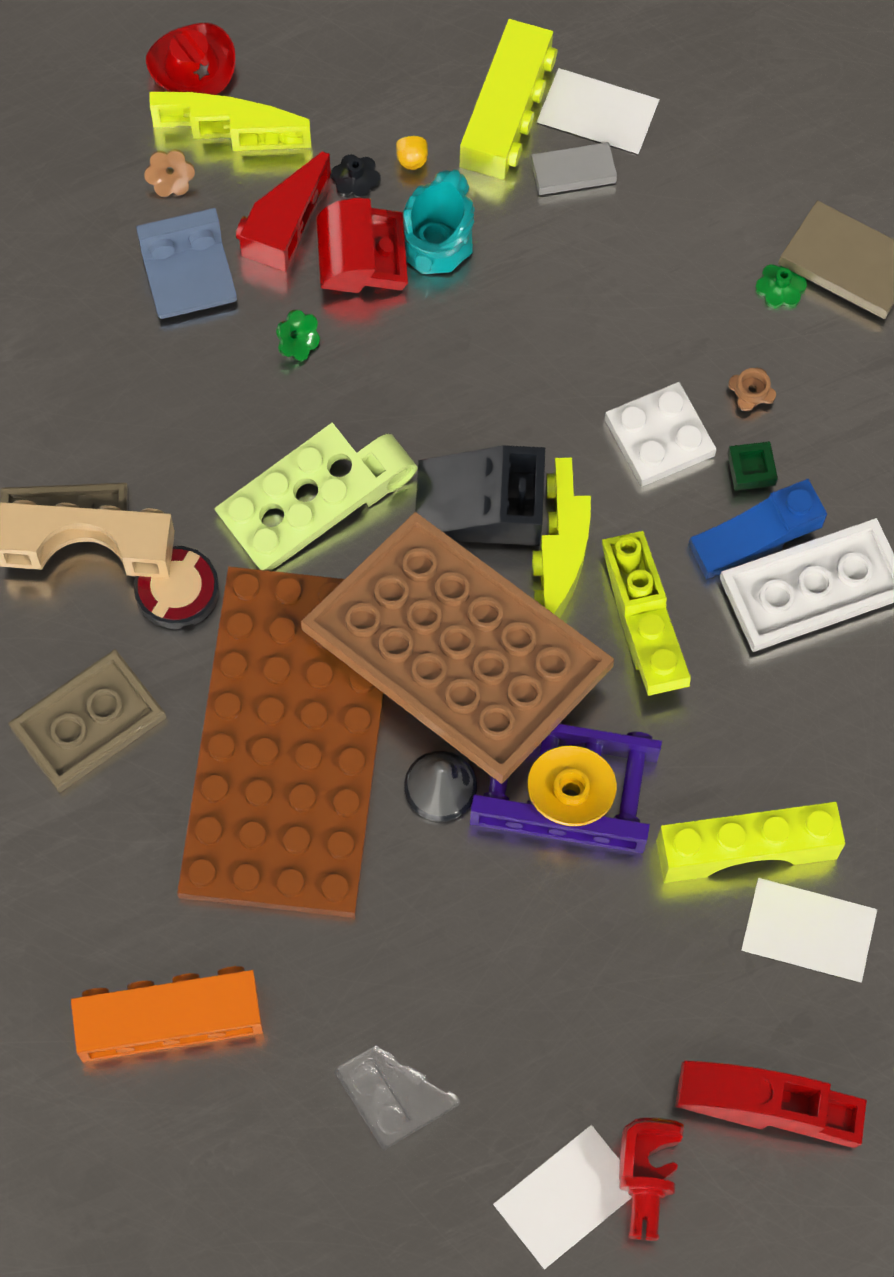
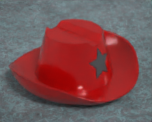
(192, 59)

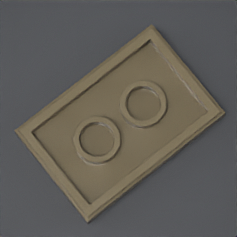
(844, 258)
(87, 720)

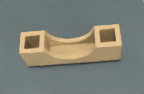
(36, 532)

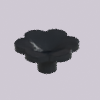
(355, 176)

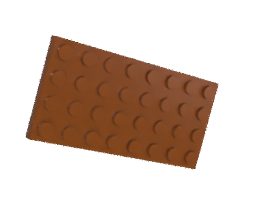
(280, 757)

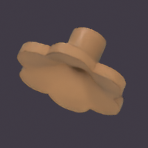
(169, 180)

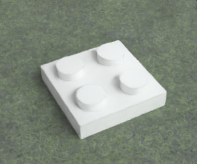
(660, 434)

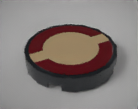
(184, 596)

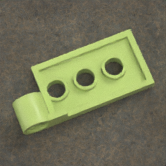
(374, 473)

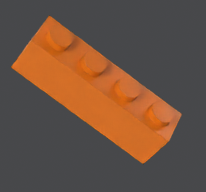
(166, 1014)

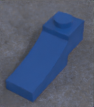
(760, 529)

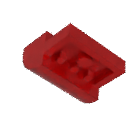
(361, 247)

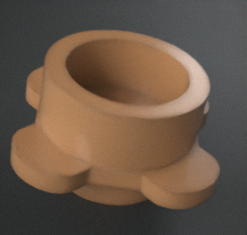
(752, 378)

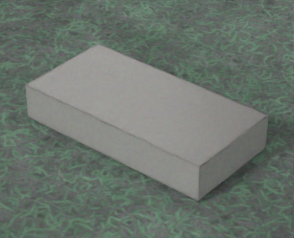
(573, 168)

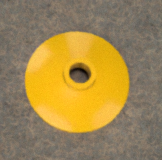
(574, 770)

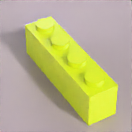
(506, 100)

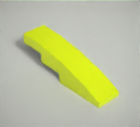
(245, 122)

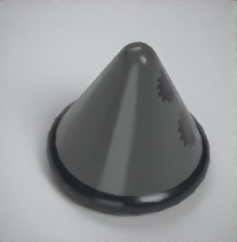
(440, 786)

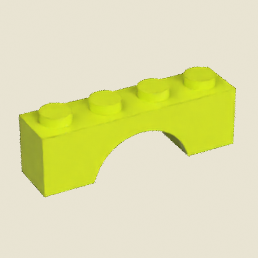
(713, 844)

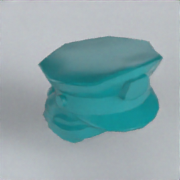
(439, 224)

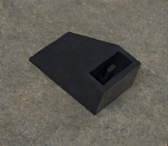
(485, 494)

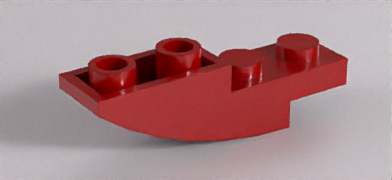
(771, 1099)

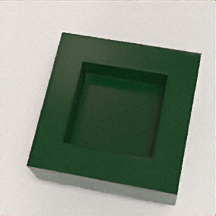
(752, 465)

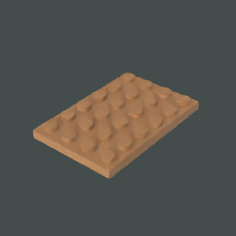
(458, 646)

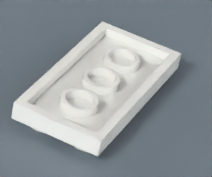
(812, 584)

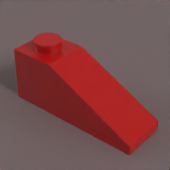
(283, 214)

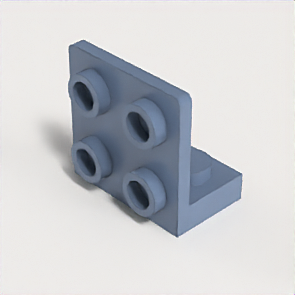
(186, 263)

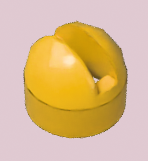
(412, 152)

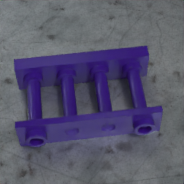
(619, 833)

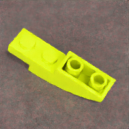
(564, 547)
(644, 613)

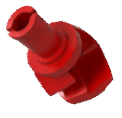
(641, 1179)

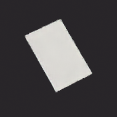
(598, 110)
(809, 930)
(565, 1197)

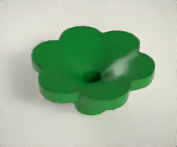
(780, 286)
(298, 335)

